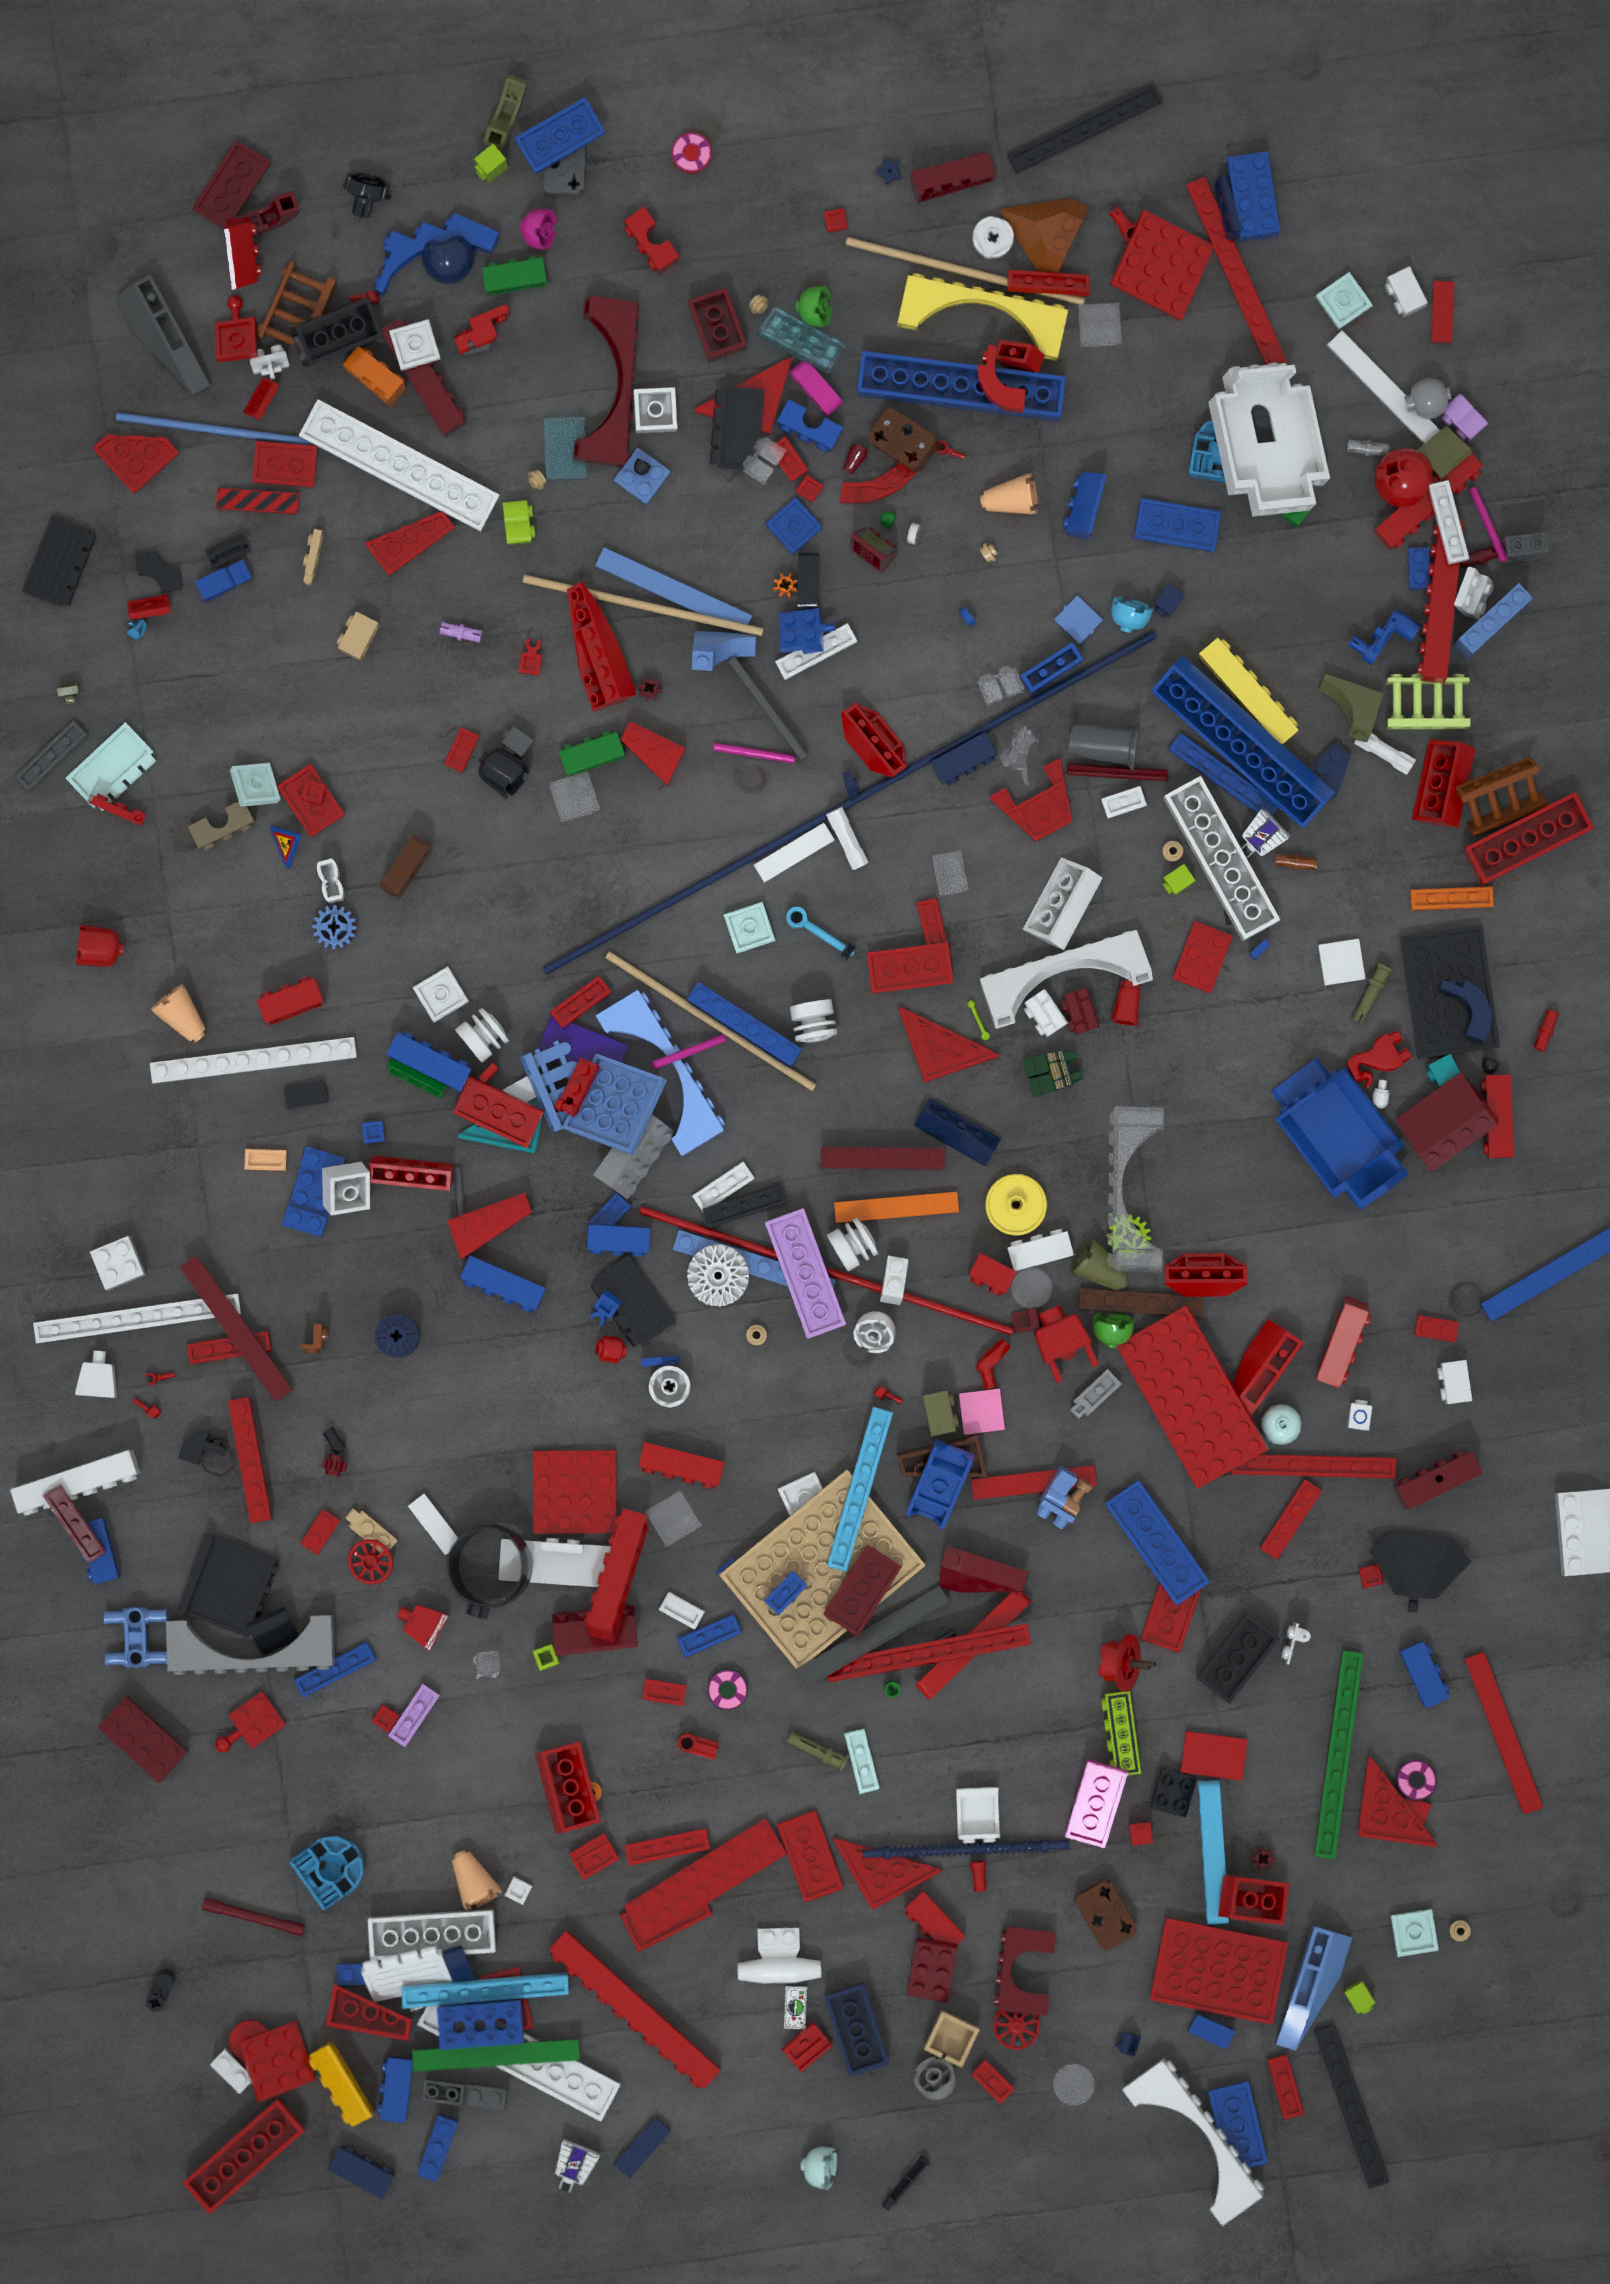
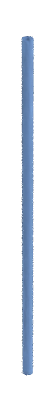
(212, 429)

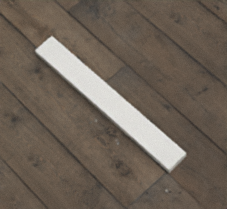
(1381, 386)

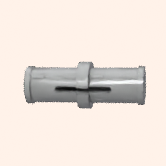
(1367, 447)

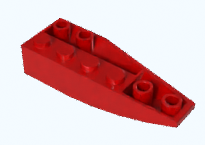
(598, 652)
(1264, 1363)

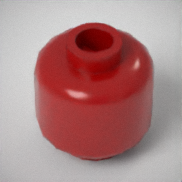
(610, 1349)

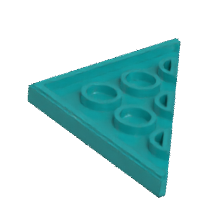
(482, 1135)

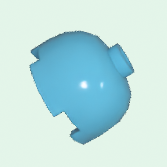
(1130, 614)

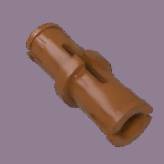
(1296, 861)

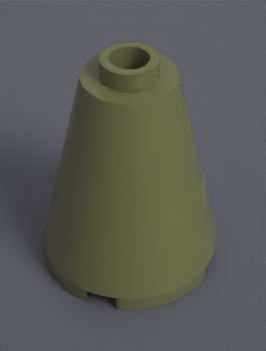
(1094, 1267)

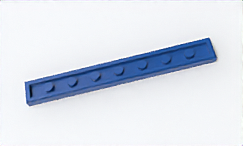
(1547, 1276)

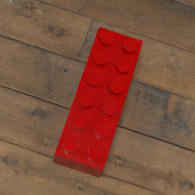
(1528, 839)
(617, 1575)
(244, 2155)

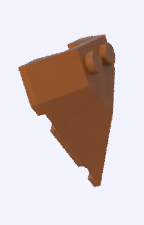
(1046, 230)

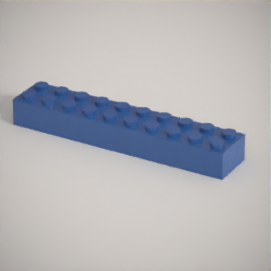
(955, 385)
(1242, 741)

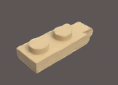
(311, 559)
(370, 1529)

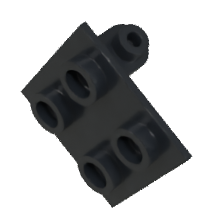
(1173, 1792)

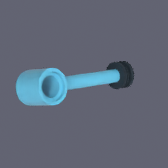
(847, 950)

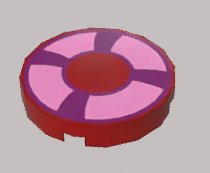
(691, 153)

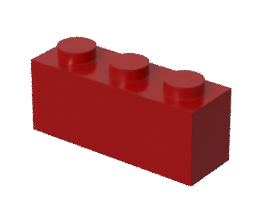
(933, 1920)

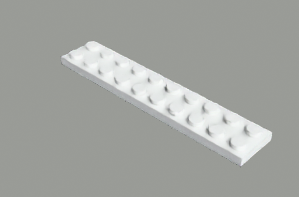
(399, 465)
(564, 2080)

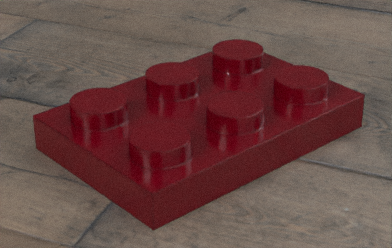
(932, 1970)

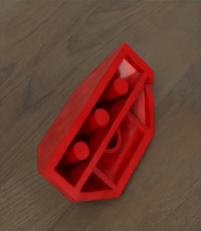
(873, 740)
(1205, 1275)

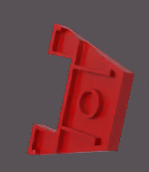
(1043, 812)

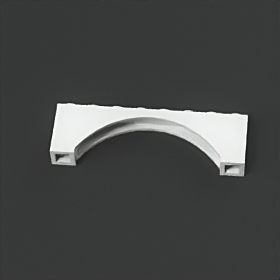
(1118, 954)
(1164, 2088)

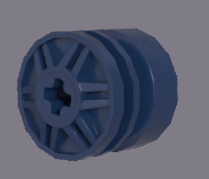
(404, 1346)

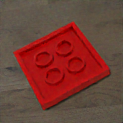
(276, 2061)

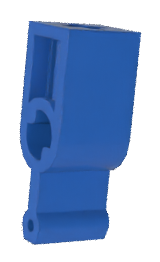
(223, 580)

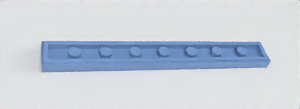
(669, 588)

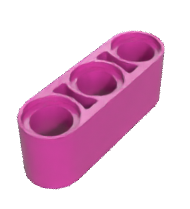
(816, 387)

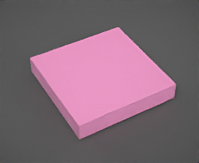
(981, 1411)

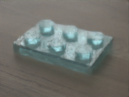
(559, 445)

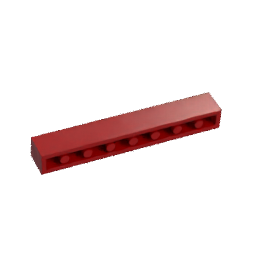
(1439, 614)

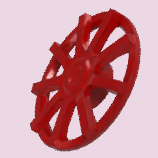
(370, 1561)
(1016, 2026)

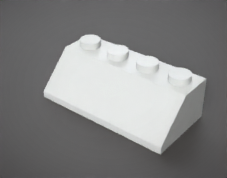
(1062, 903)

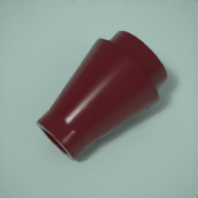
(855, 457)

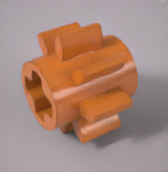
(782, 590)

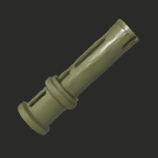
(1376, 983)
(827, 1755)

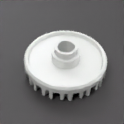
(718, 1259)

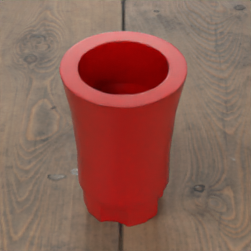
(1127, 1004)

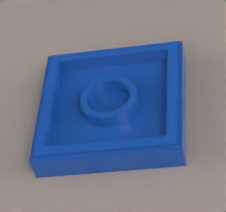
(794, 526)

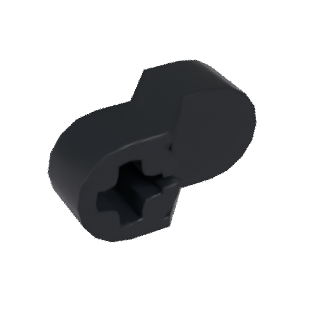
(157, 1999)

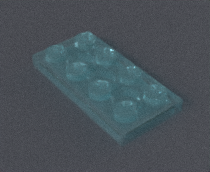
(801, 340)

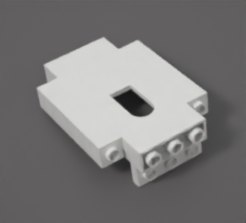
(1276, 473)

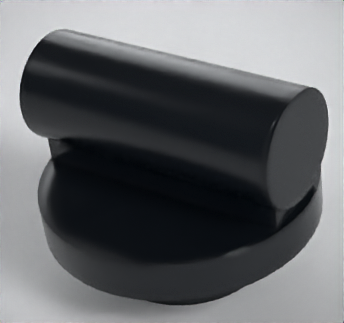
(944, 1633)

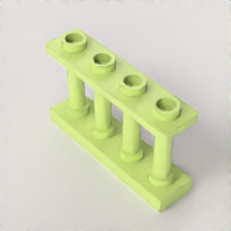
(1417, 720)

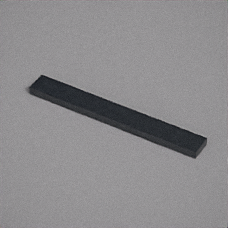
(1084, 128)
(1351, 2106)

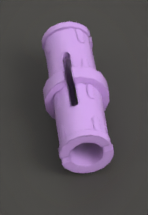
(461, 632)

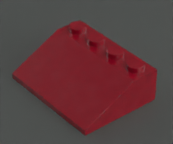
(1446, 1121)

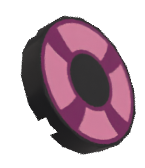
(1416, 1780)

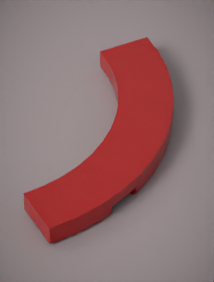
(878, 488)

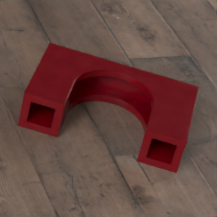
(1009, 1996)

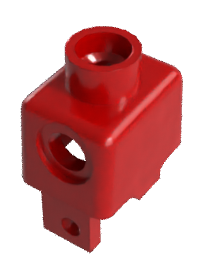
(1061, 1339)

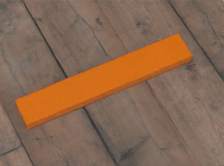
(896, 1207)

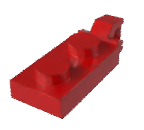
(118, 809)

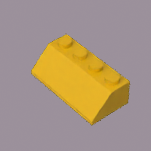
(341, 2083)

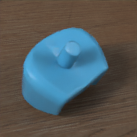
(137, 629)

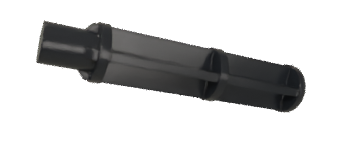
(905, 2182)

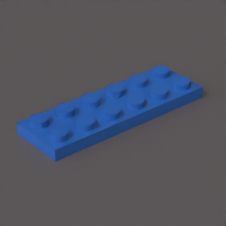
(1157, 1543)

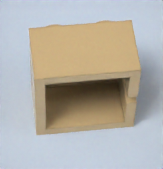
(952, 2037)

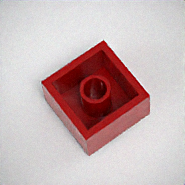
(991, 1274)

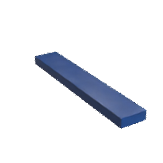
(1221, 775)

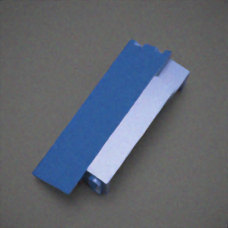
(1339, 1133)

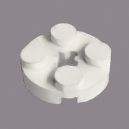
(994, 226)

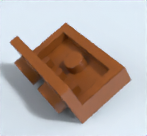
(320, 1335)

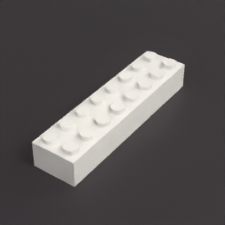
(1221, 858)

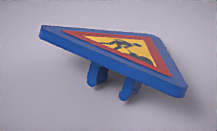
(286, 842)

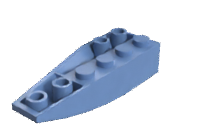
(1314, 1982)

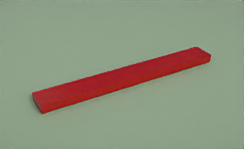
(1318, 1466)
(1503, 1733)

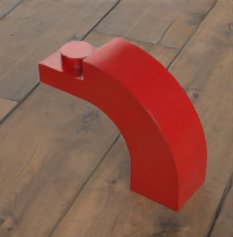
(1000, 395)

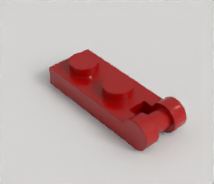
(577, 1087)

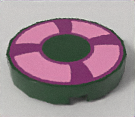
(727, 1689)

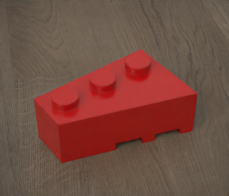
(654, 751)

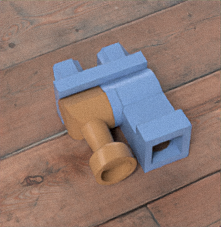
(1058, 1501)

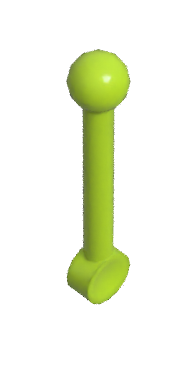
(985, 1035)

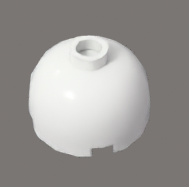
(875, 1332)

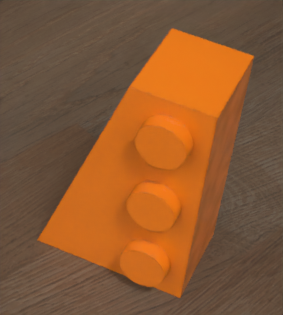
(375, 375)

